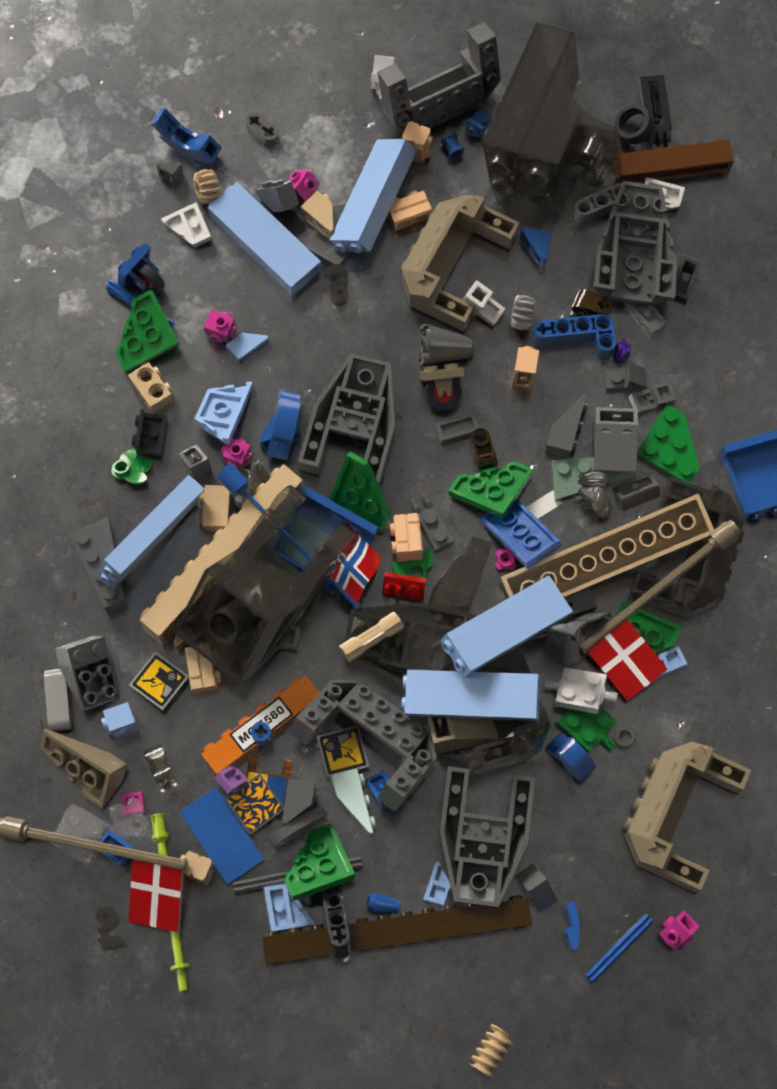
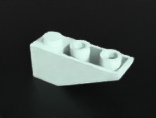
(350, 795)

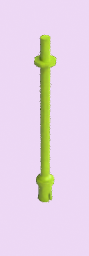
(160, 837)

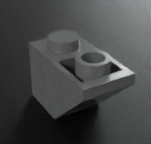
(278, 195)

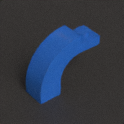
(191, 144)
(284, 424)

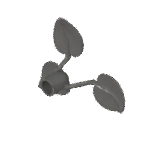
(569, 648)

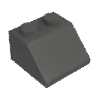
(299, 799)

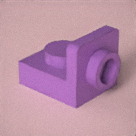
(231, 778)

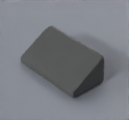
(325, 252)
(637, 491)

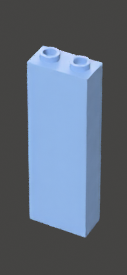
(373, 195)
(264, 238)
(150, 532)
(505, 626)
(472, 697)

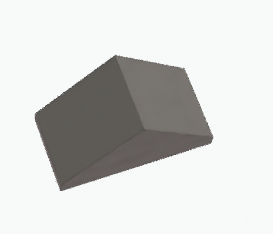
(195, 462)
(536, 887)

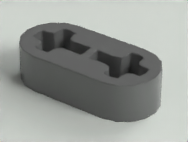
(259, 131)

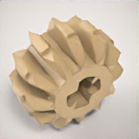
(206, 186)

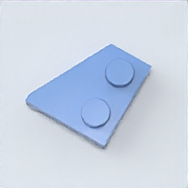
(284, 912)

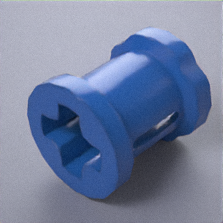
(452, 145)
(256, 729)

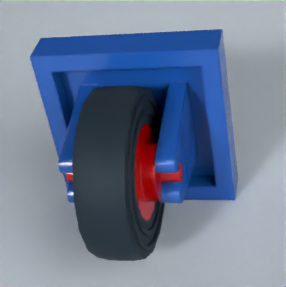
(140, 270)

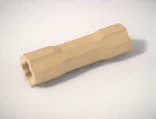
(358, 645)

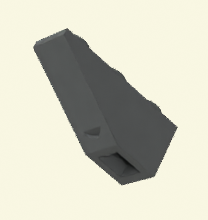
(563, 431)

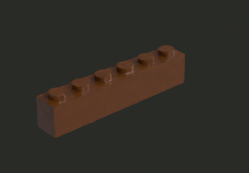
(675, 161)

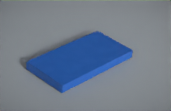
(522, 534)
(221, 836)

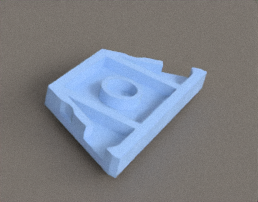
(222, 410)

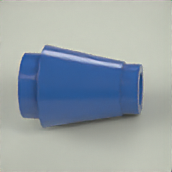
(382, 904)

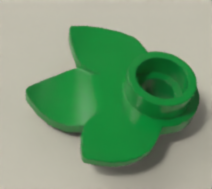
(133, 467)
(410, 567)

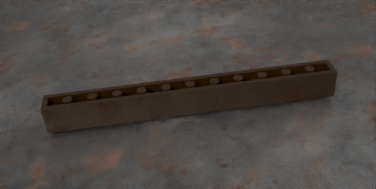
(399, 931)

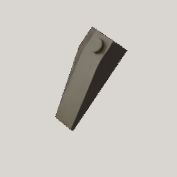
(91, 768)

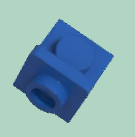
(479, 123)

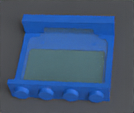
(313, 526)

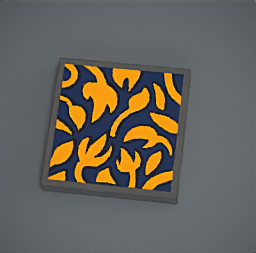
(255, 804)

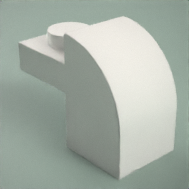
(380, 63)
(483, 305)

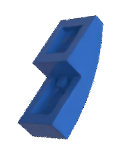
(572, 933)

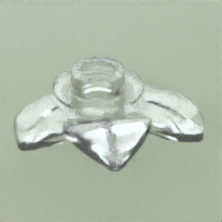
(125, 816)

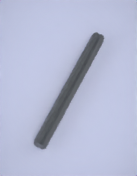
(276, 879)

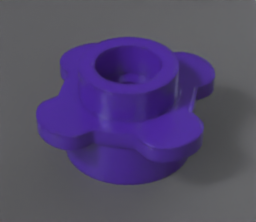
(622, 350)

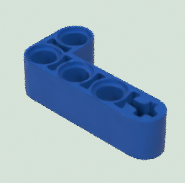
(575, 335)

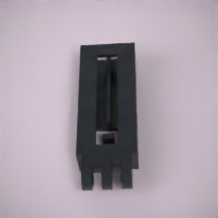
(655, 100)

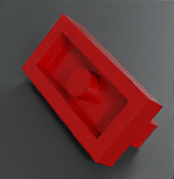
(404, 586)

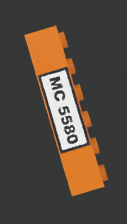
(278, 714)

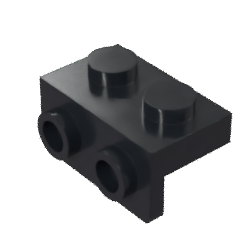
(149, 434)

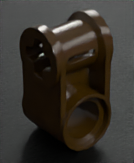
(590, 304)
(483, 453)

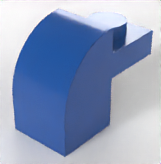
(572, 756)

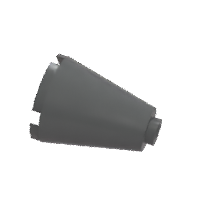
(442, 345)

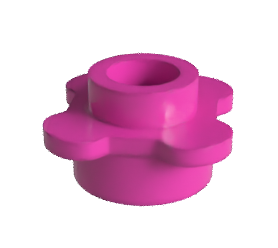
(501, 555)

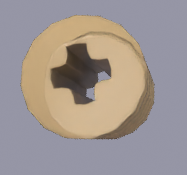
(491, 1051)

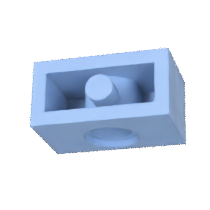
(120, 721)

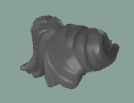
(255, 476)
(594, 492)

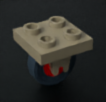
(443, 389)

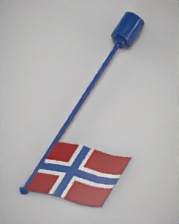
(350, 576)

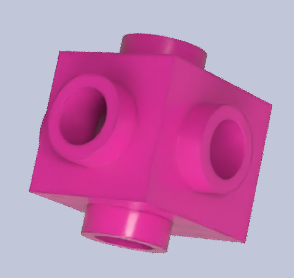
(304, 184)
(220, 326)
(238, 459)
(679, 930)

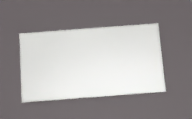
(543, 505)

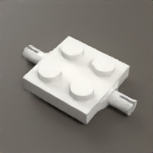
(581, 690)

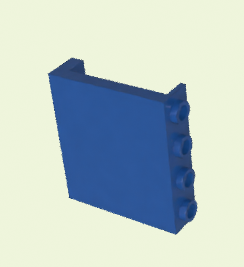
(753, 473)

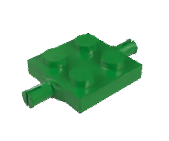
(588, 728)

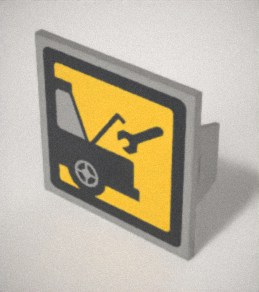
(159, 680)
(342, 750)

